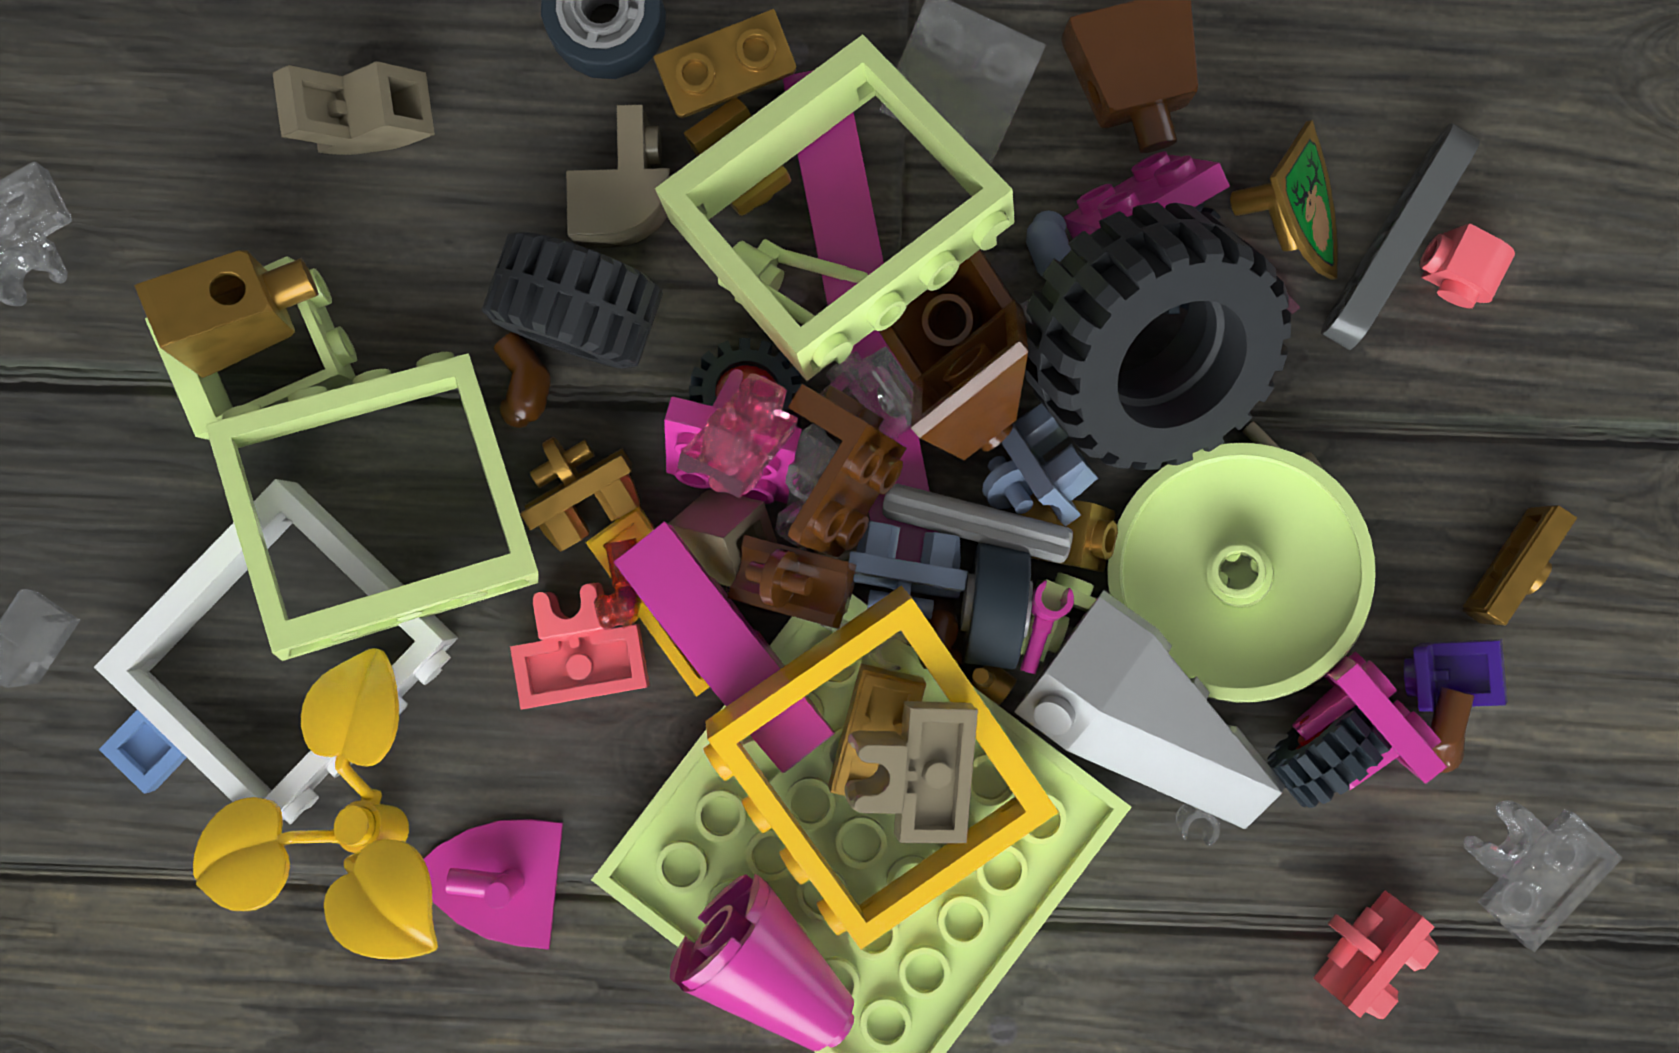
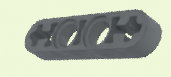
(1400, 236)

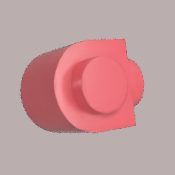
(1466, 265)

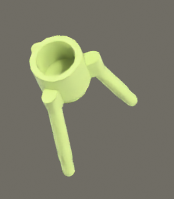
(764, 263)

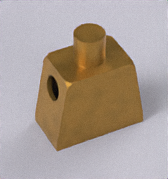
(224, 309)

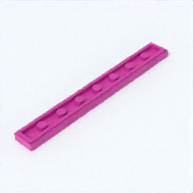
(848, 236)

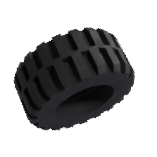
(1115, 288)

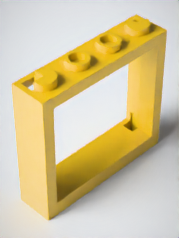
(802, 858)

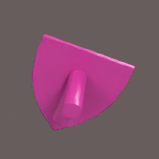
(500, 880)

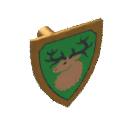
(1298, 203)

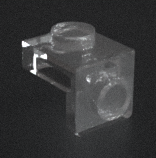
(879, 386)

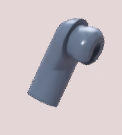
(1047, 239)

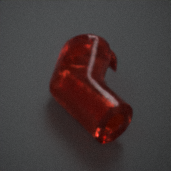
(624, 604)

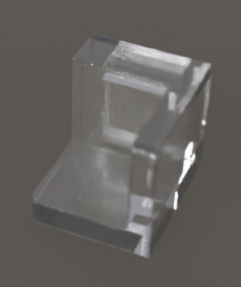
(31, 637)

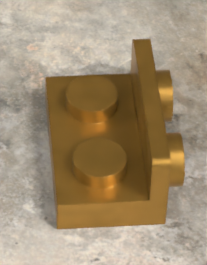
(725, 64)

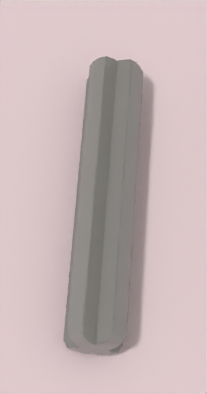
(977, 522)

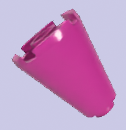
(764, 968)

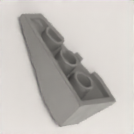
(1135, 711)

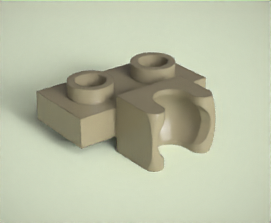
(921, 773)

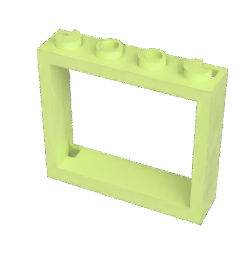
(782, 132)
(386, 609)

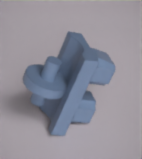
(1052, 481)
(934, 575)

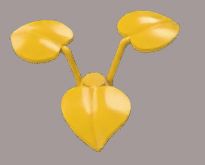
(387, 895)

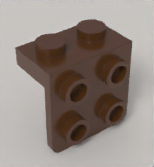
(858, 472)

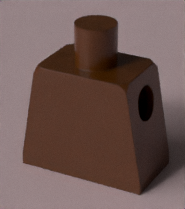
(1136, 65)

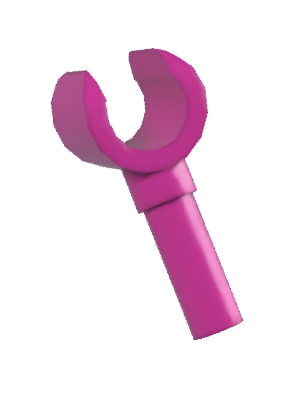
(1043, 625)

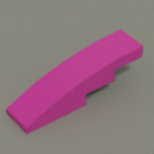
(717, 639)

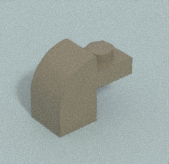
(356, 112)
(622, 203)

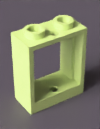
(206, 397)

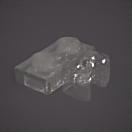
(29, 213)
(1540, 870)

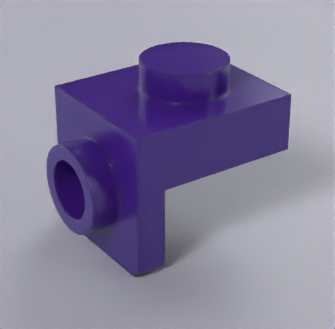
(1458, 665)

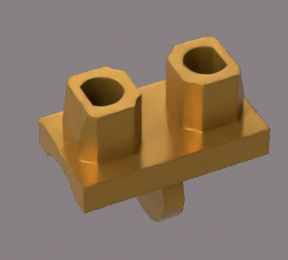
(556, 508)

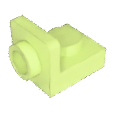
(1051, 600)

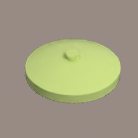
(1247, 569)

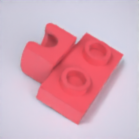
(576, 655)

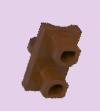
(793, 582)

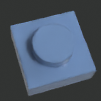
(142, 753)

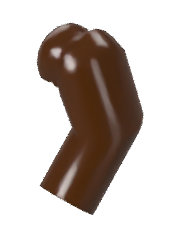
(1450, 726)

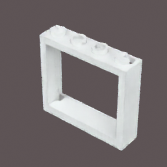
(200, 588)

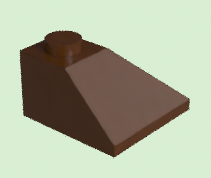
(975, 388)

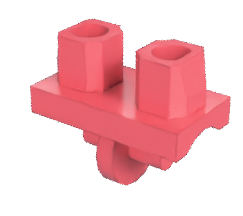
(1373, 954)

